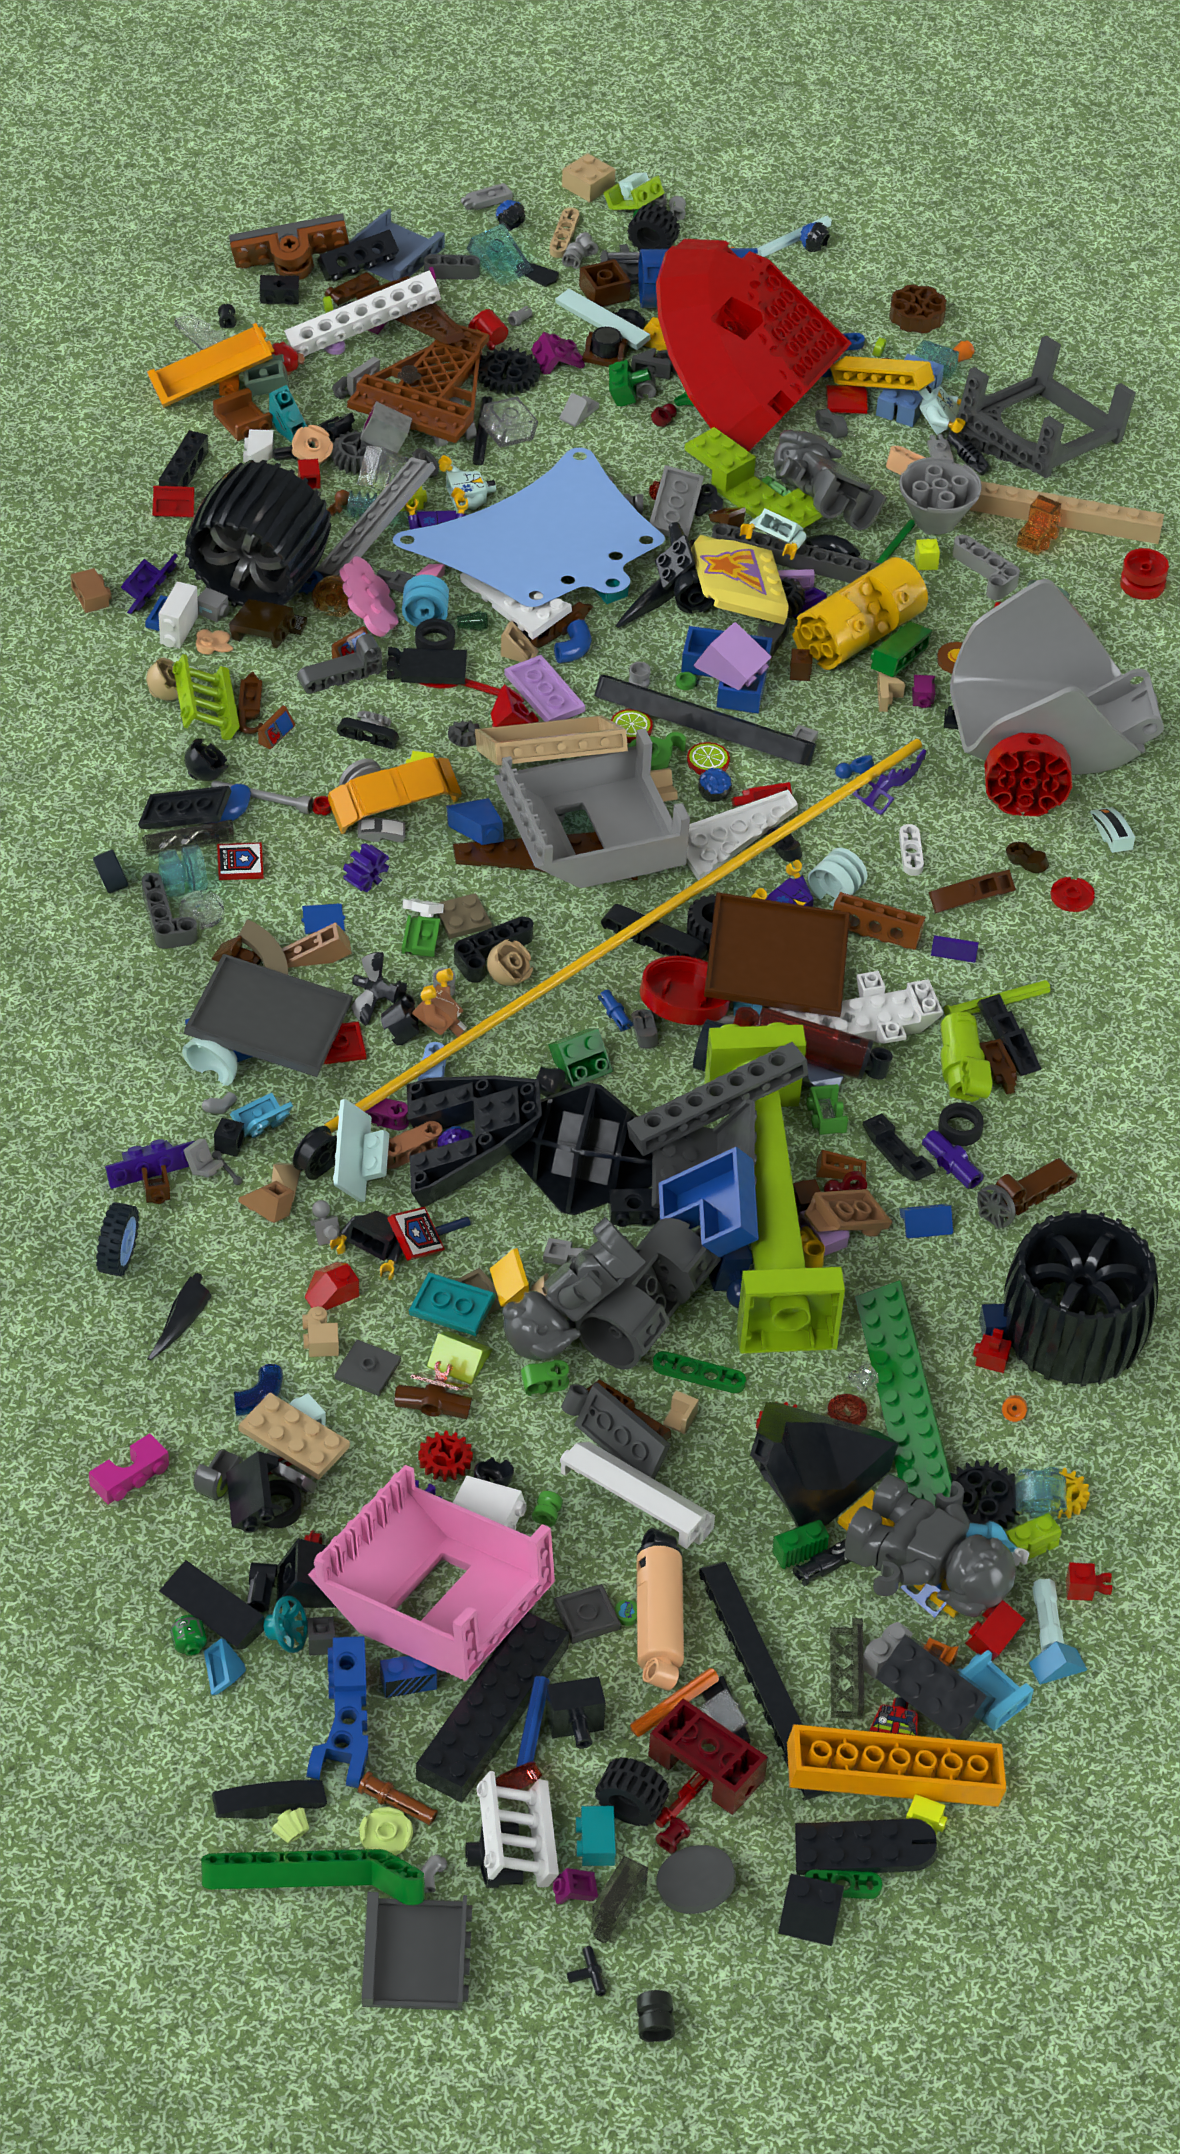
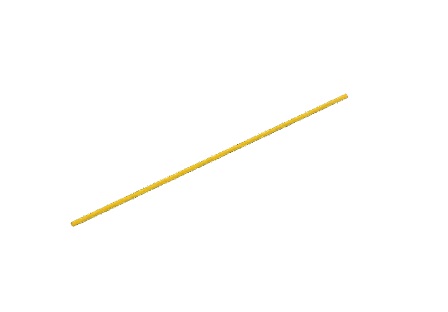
(630, 931)

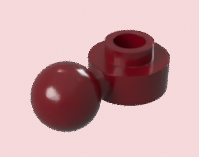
(663, 415)
(834, 1185)

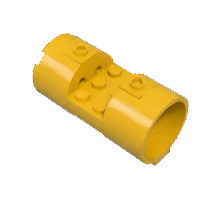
(861, 612)

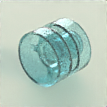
(177, 872)

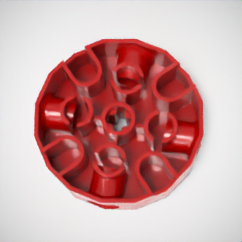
(1028, 770)

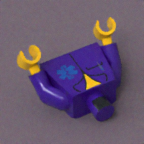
(431, 518)
(791, 891)

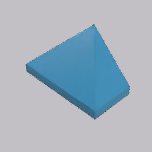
(222, 1666)

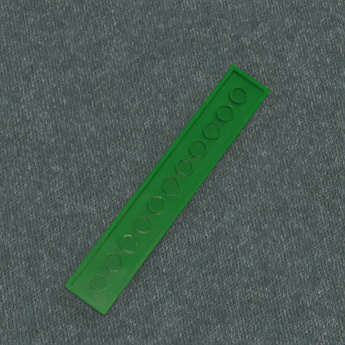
(904, 1391)

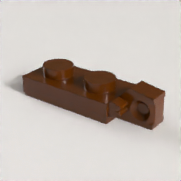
(1001, 1065)

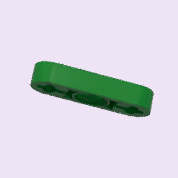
(850, 1877)

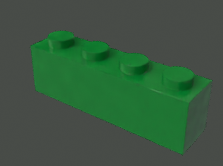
(900, 649)

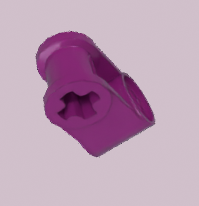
(387, 1112)

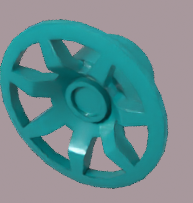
(283, 1625)

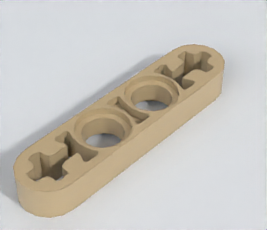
(566, 233)

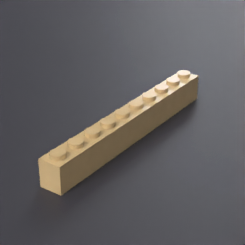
(1076, 513)

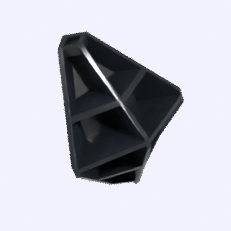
(583, 1149)
(818, 1461)

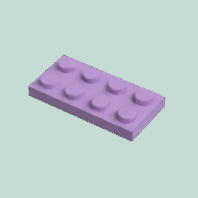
(544, 689)

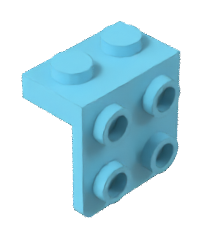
(261, 1114)

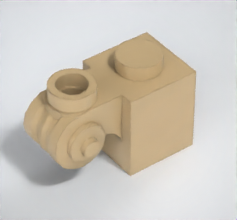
(321, 1336)

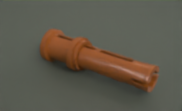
(386, 1793)

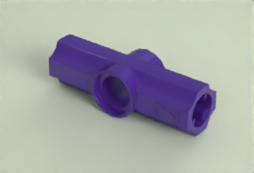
(952, 1159)

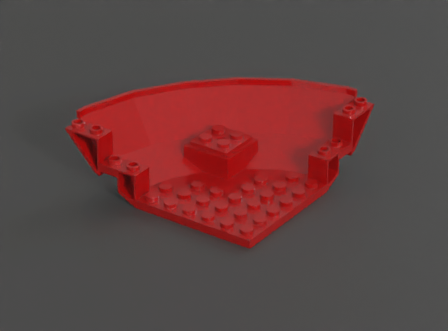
(740, 336)

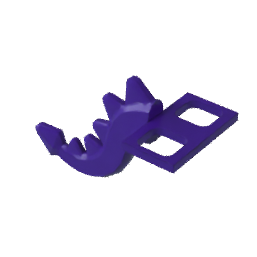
(886, 782)

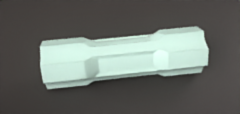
(1045, 1601)

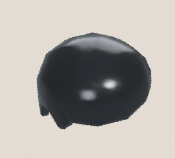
(499, 1472)

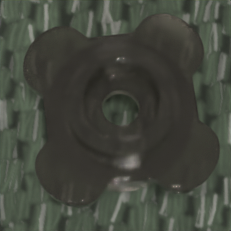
(409, 374)

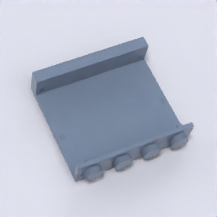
(411, 247)

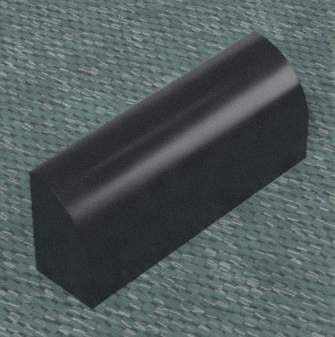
(214, 1605)

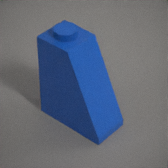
(476, 820)

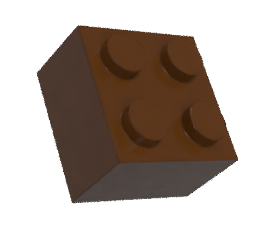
(605, 283)

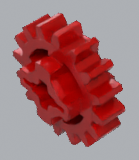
(442, 1453)

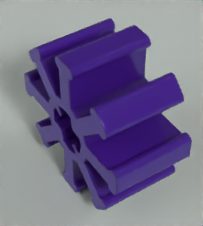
(365, 867)

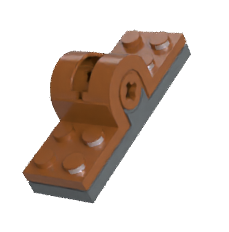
(289, 244)

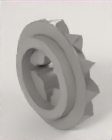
(374, 718)

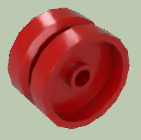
(1144, 574)

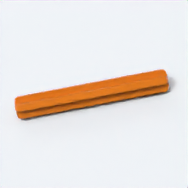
(661, 1710)

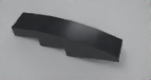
(1005, 1027)
(261, 1799)

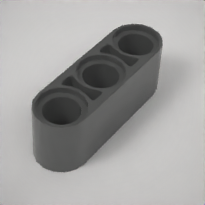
(453, 266)

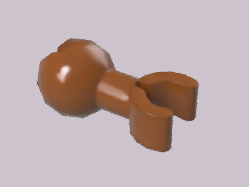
(341, 498)

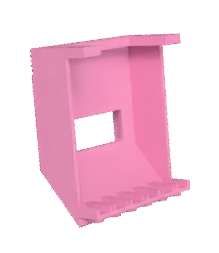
(398, 1544)

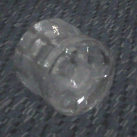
(863, 1378)

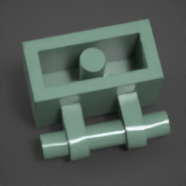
(266, 376)

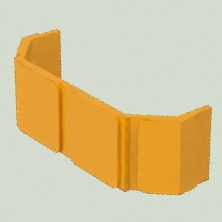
(392, 789)

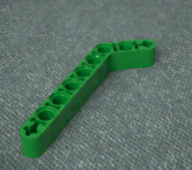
(315, 1869)

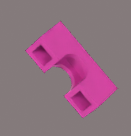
(114, 1482)

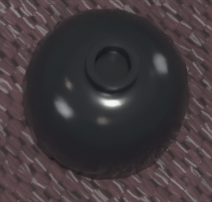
(204, 761)

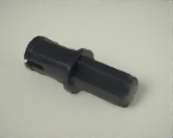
(285, 452)

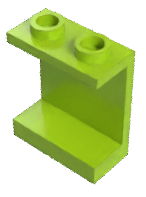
(641, 195)

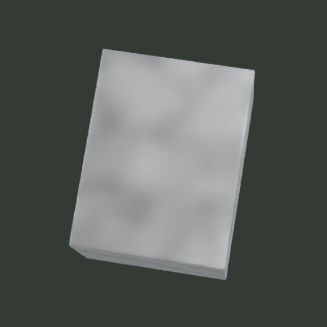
(386, 427)

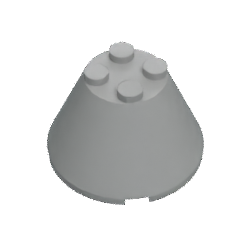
(939, 492)

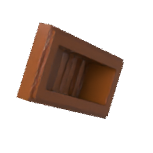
(826, 1165)

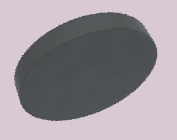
(696, 1879)

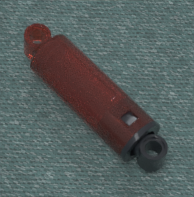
(826, 1045)

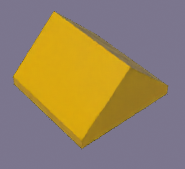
(509, 1278)

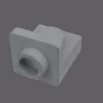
(201, 1160)

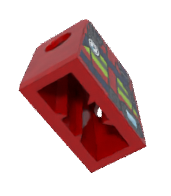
(895, 1719)

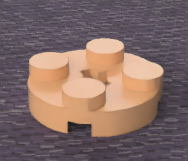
(312, 434)

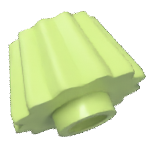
(291, 1825)

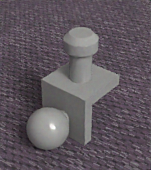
(325, 1227)

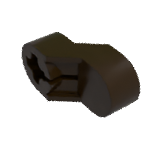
(1027, 857)

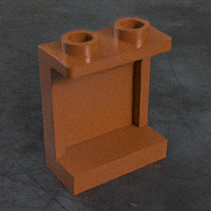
(240, 414)

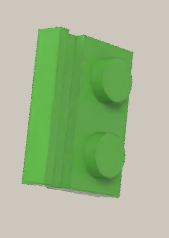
(421, 936)

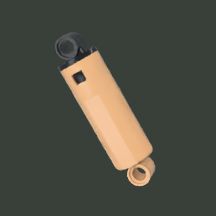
(660, 1609)

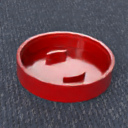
(675, 991)

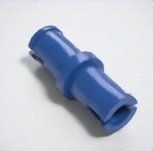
(615, 1010)

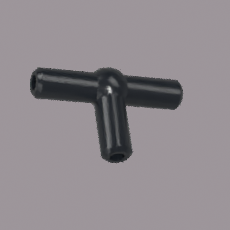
(592, 1971)

